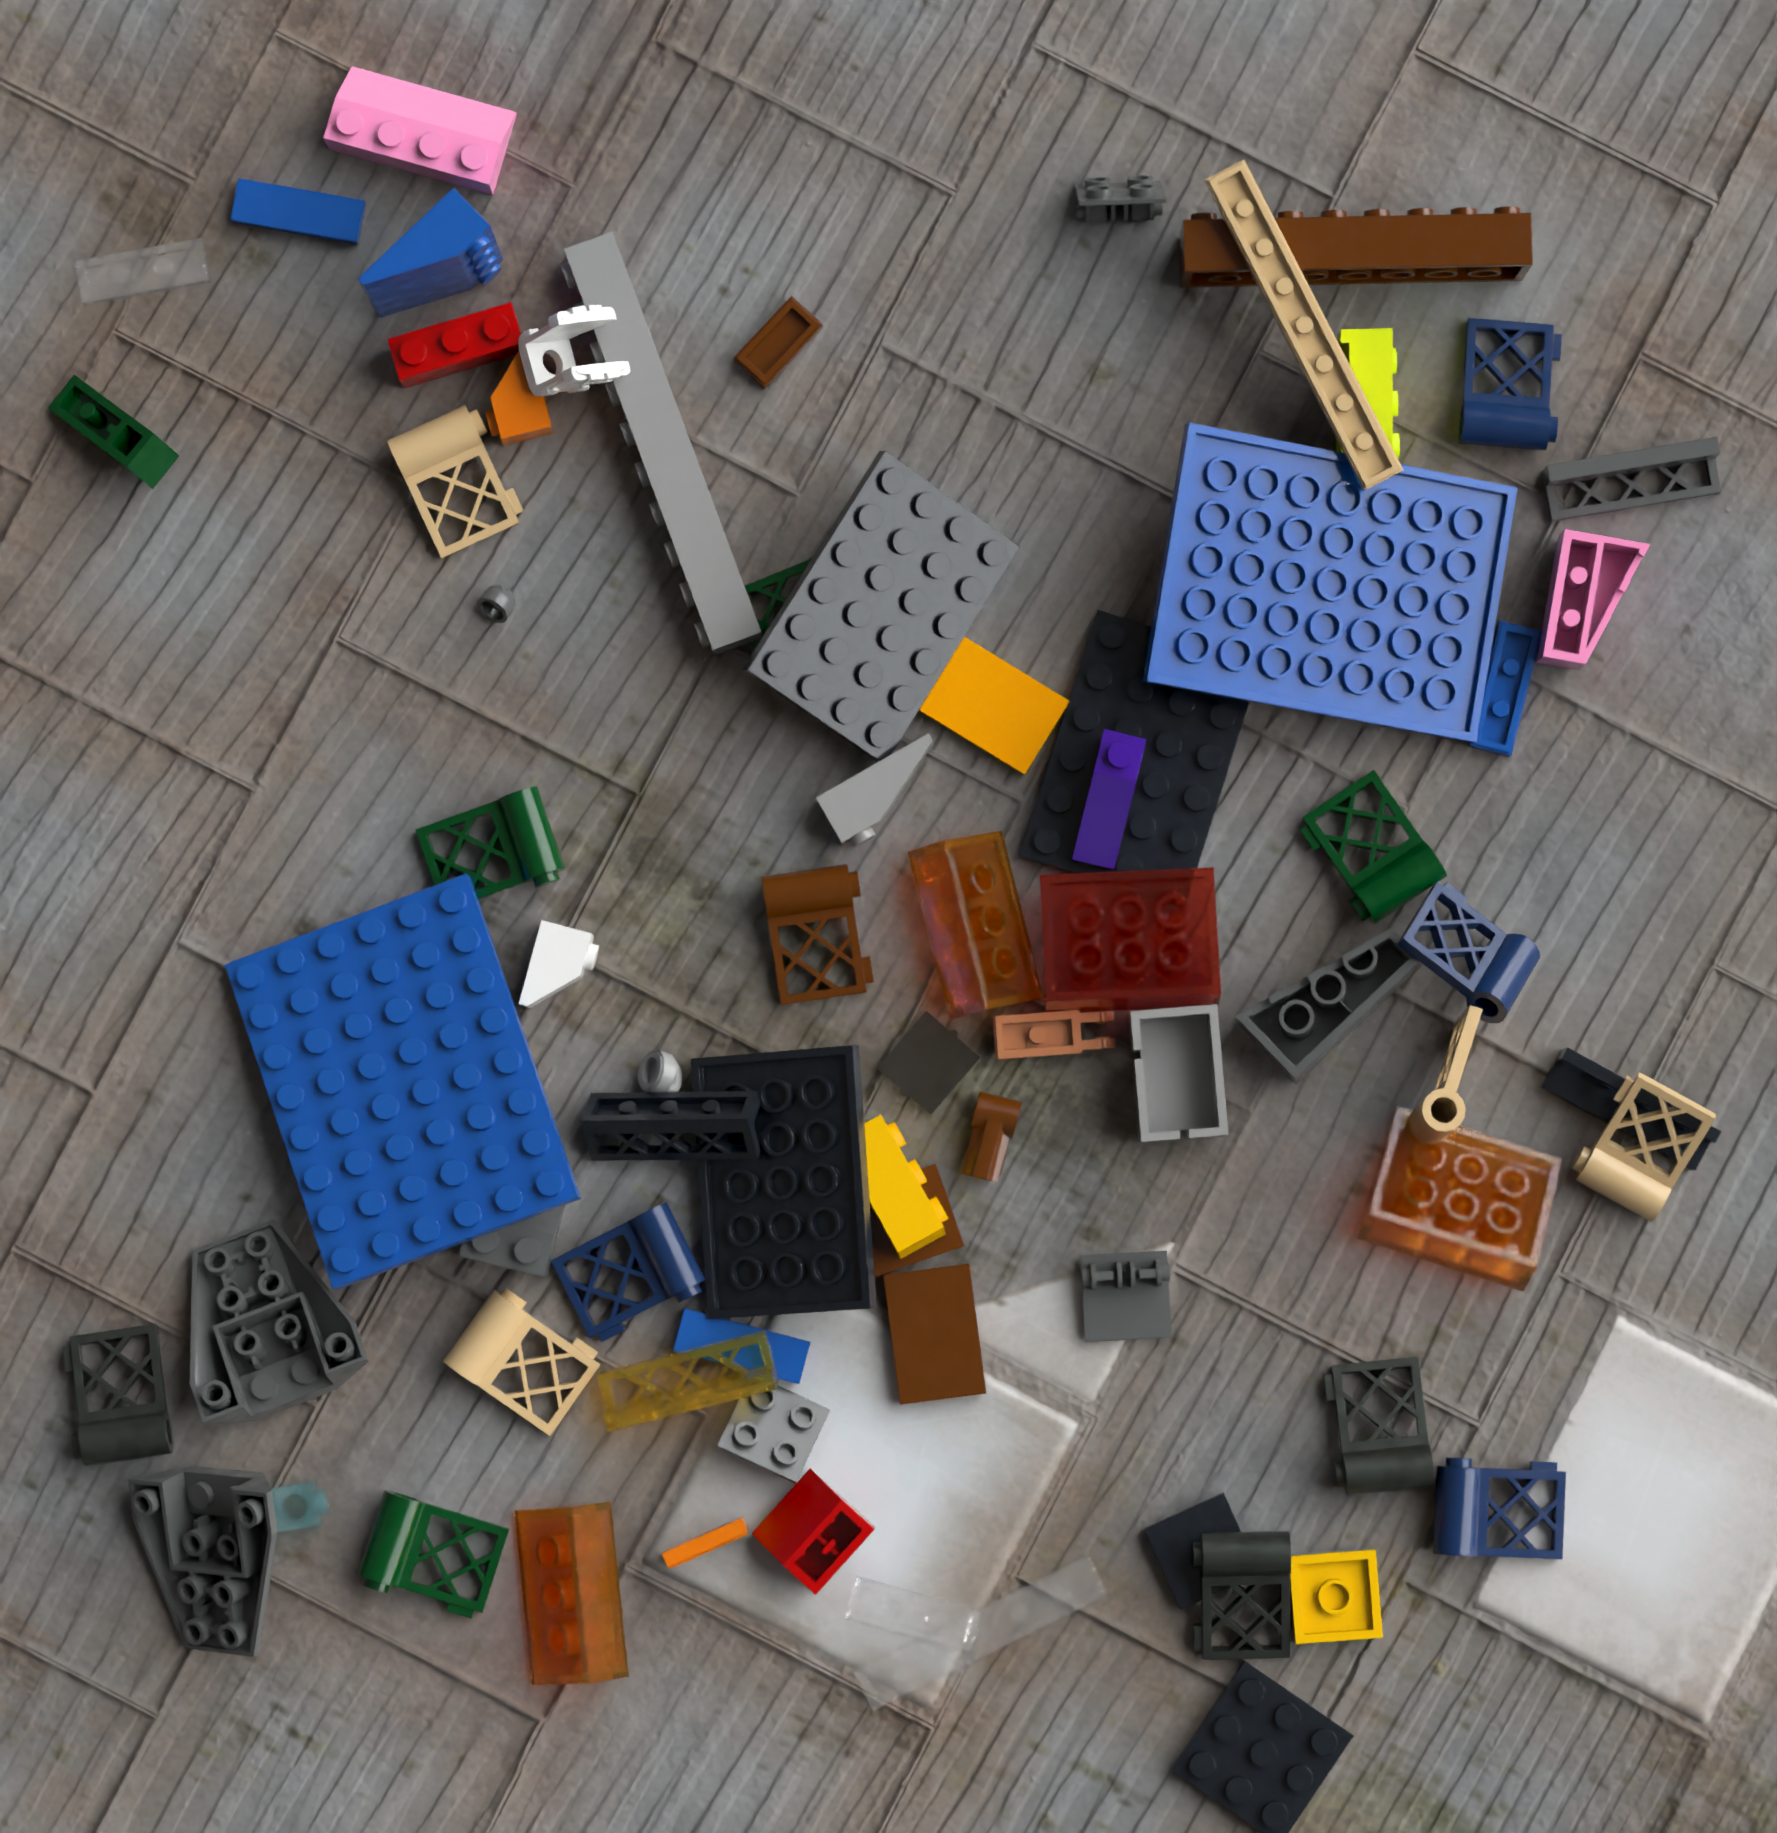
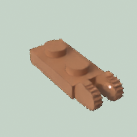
(1047, 1034)

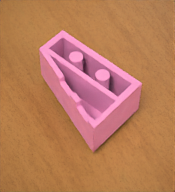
(1583, 593)

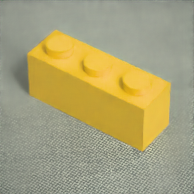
(897, 1192)

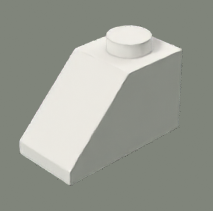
(557, 961)

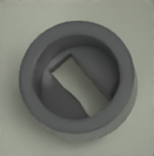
(496, 604)

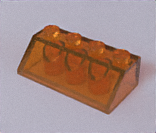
(975, 924)
(571, 1594)

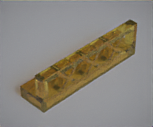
(693, 1396)

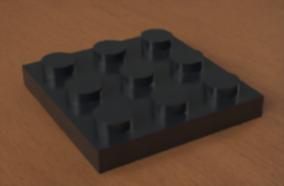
(1262, 1751)

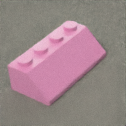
(419, 130)

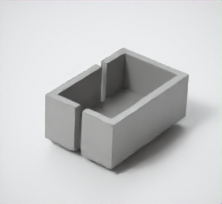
(1178, 1073)

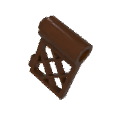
(814, 897)

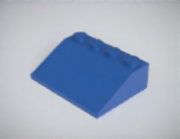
(434, 259)

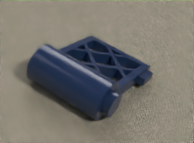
(1511, 418)
(1502, 963)
(661, 1256)
(1464, 1502)

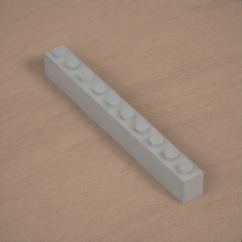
(664, 448)

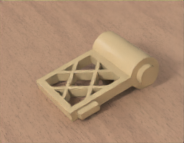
(442, 446)
(1444, 1108)
(1619, 1170)
(493, 1339)

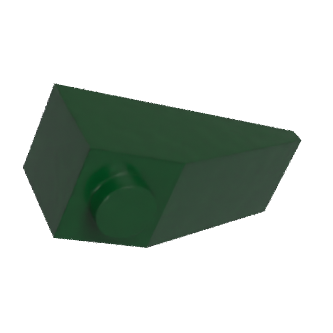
(114, 431)

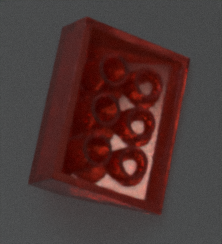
(1130, 940)

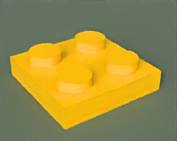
(1335, 1596)

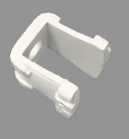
(555, 341)

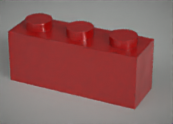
(456, 345)

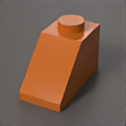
(516, 411)

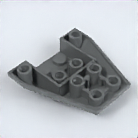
(264, 1329)
(210, 1551)

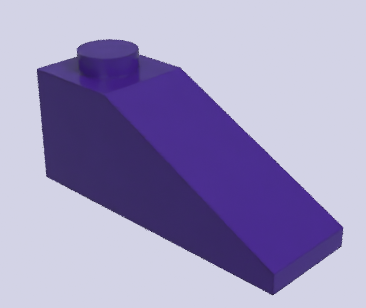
(1109, 799)

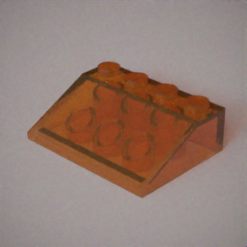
(1462, 1202)

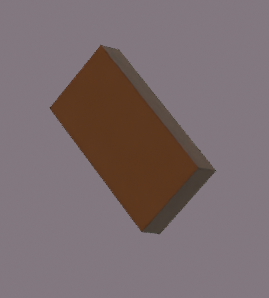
(778, 342)

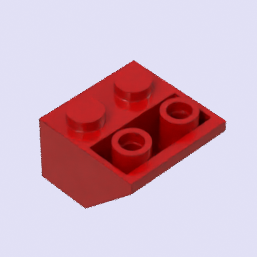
(813, 1531)

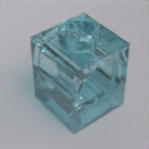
(316, 1505)

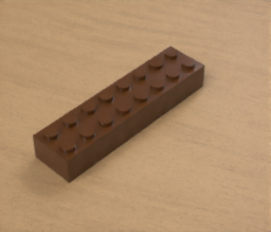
(1370, 248)

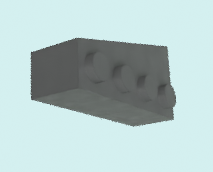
(1319, 1011)

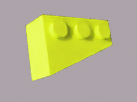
(1374, 363)

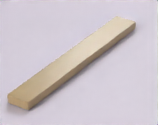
(1303, 325)

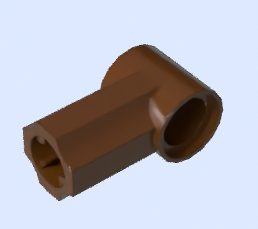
(992, 1128)

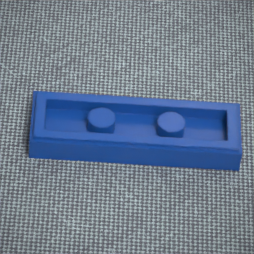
(298, 211)
(1506, 687)
(787, 1351)

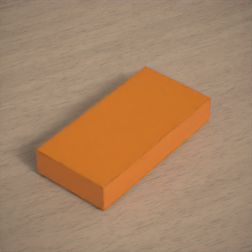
(705, 1542)

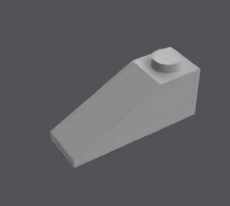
(865, 798)

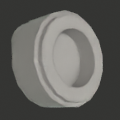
(659, 1073)

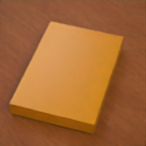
(994, 705)

